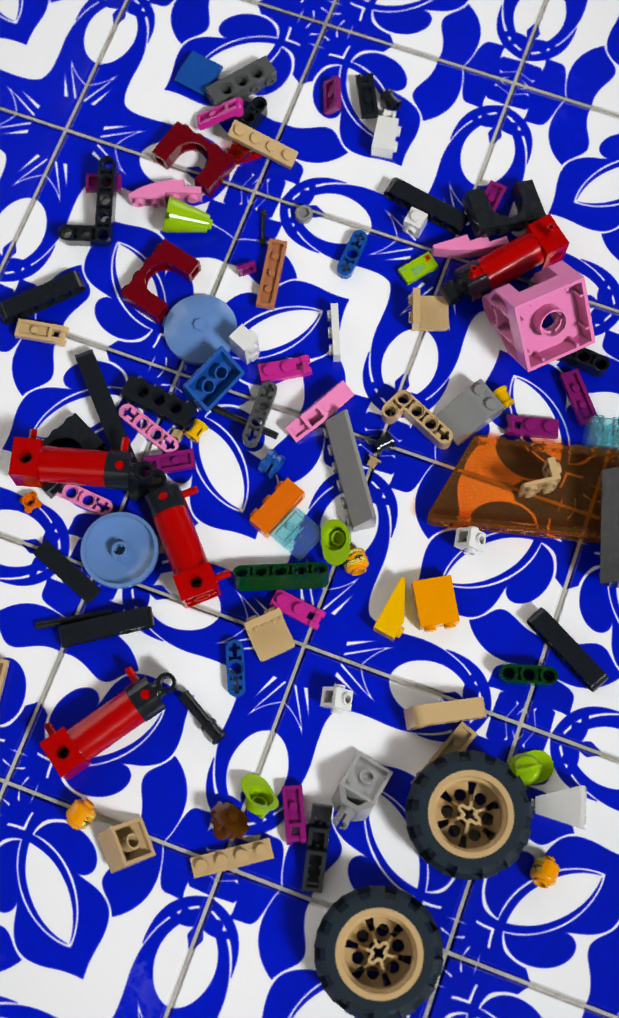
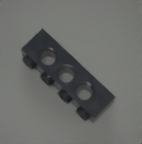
(136, 385)

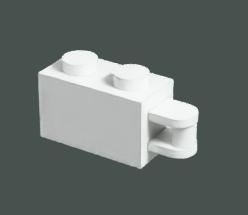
(385, 135)

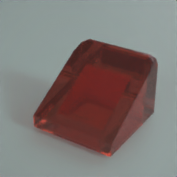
(240, 152)

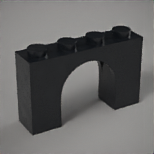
(487, 222)
(71, 432)

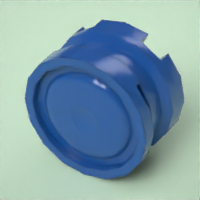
(271, 463)

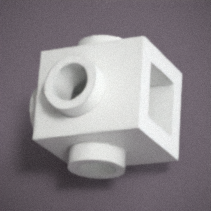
(470, 540)
(336, 698)

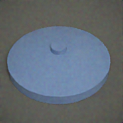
(199, 328)
(119, 550)

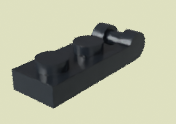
(367, 96)

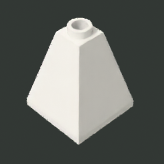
(564, 806)

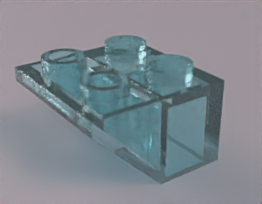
(601, 432)

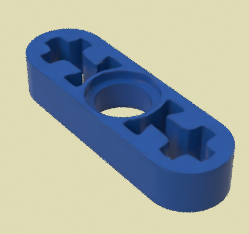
(351, 247)
(229, 654)

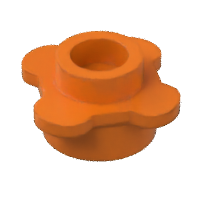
(32, 496)

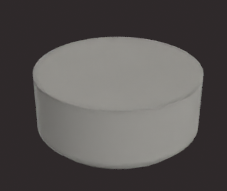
(303, 214)

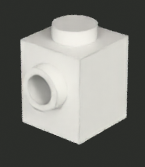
(415, 222)

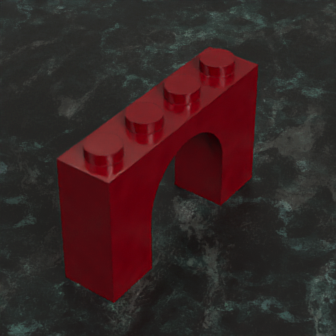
(183, 139)
(165, 258)

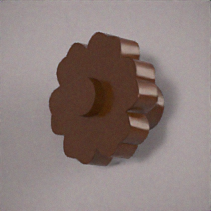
(228, 821)

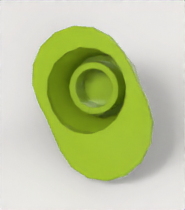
(335, 542)
(532, 766)
(259, 795)

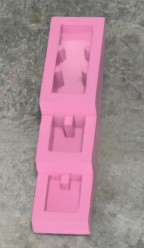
(464, 248)

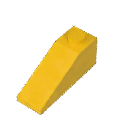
(392, 617)

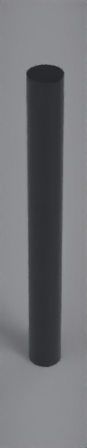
(243, 421)
(71, 619)

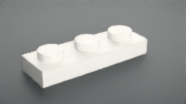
(334, 333)

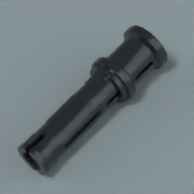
(207, 724)

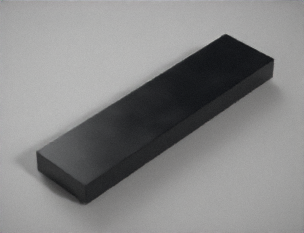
(67, 572)

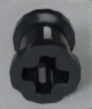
(390, 100)
(383, 443)

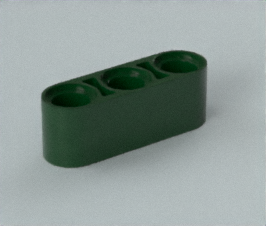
(537, 673)

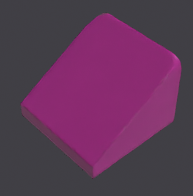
(246, 268)

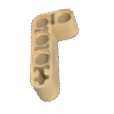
(418, 421)
(444, 712)

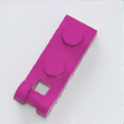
(220, 113)
(285, 369)
(297, 609)

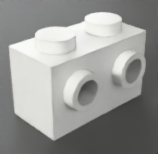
(245, 344)

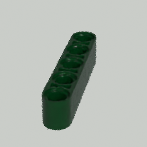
(281, 576)

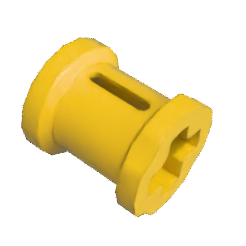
(503, 396)
(196, 430)

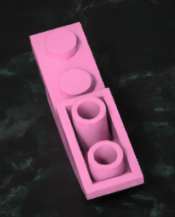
(158, 193)
(319, 411)

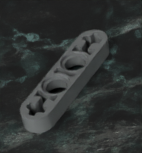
(259, 414)

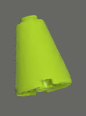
(185, 218)

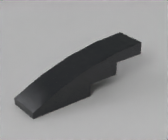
(317, 847)

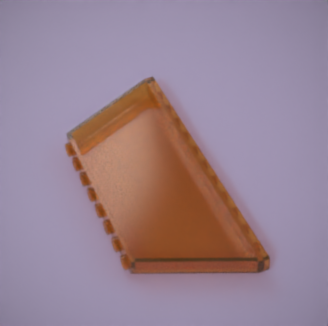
(490, 475)

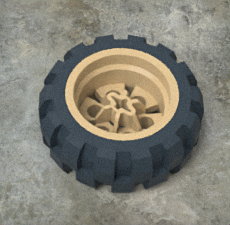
(509, 822)
(409, 984)

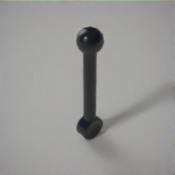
(262, 241)

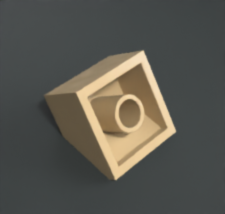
(126, 844)

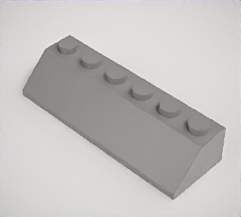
(350, 472)

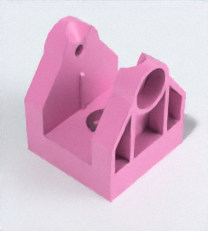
(520, 316)

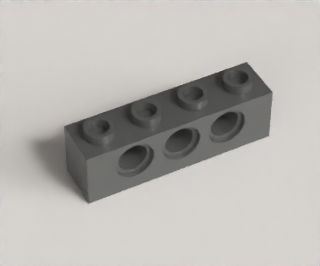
(244, 76)

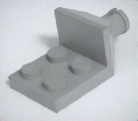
(359, 790)

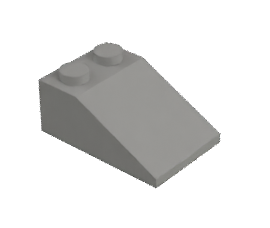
(471, 411)

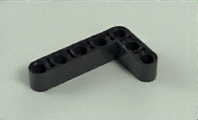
(101, 210)

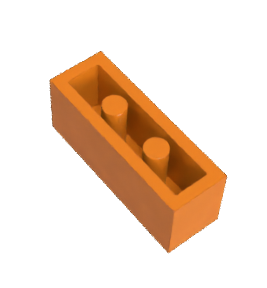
(276, 507)

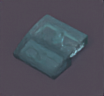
(297, 533)

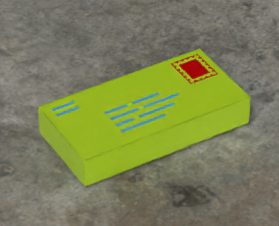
(418, 268)

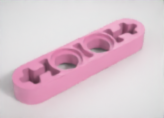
(149, 429)
(81, 493)

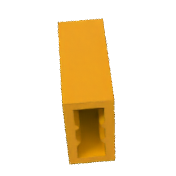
(435, 603)

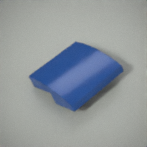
(198, 73)

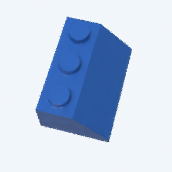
(213, 380)

